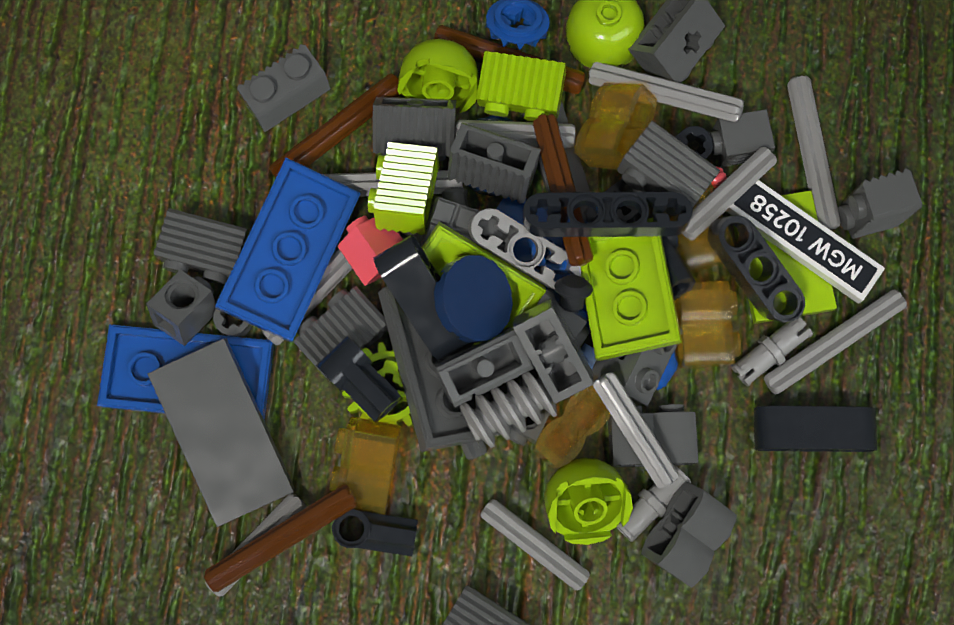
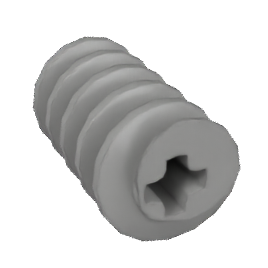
(508, 409)

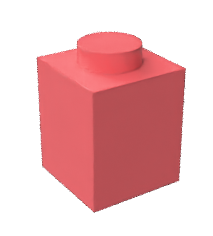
(365, 243)

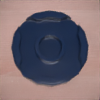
(473, 298)

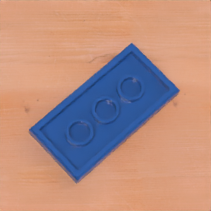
(287, 250)
(138, 351)

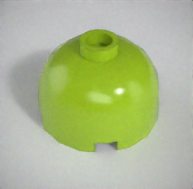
(604, 30)
(440, 72)
(587, 501)

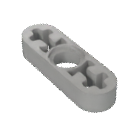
(492, 242)

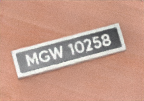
(808, 241)

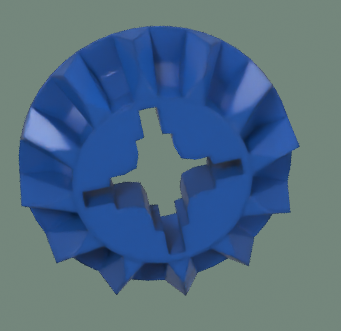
(509, 12)

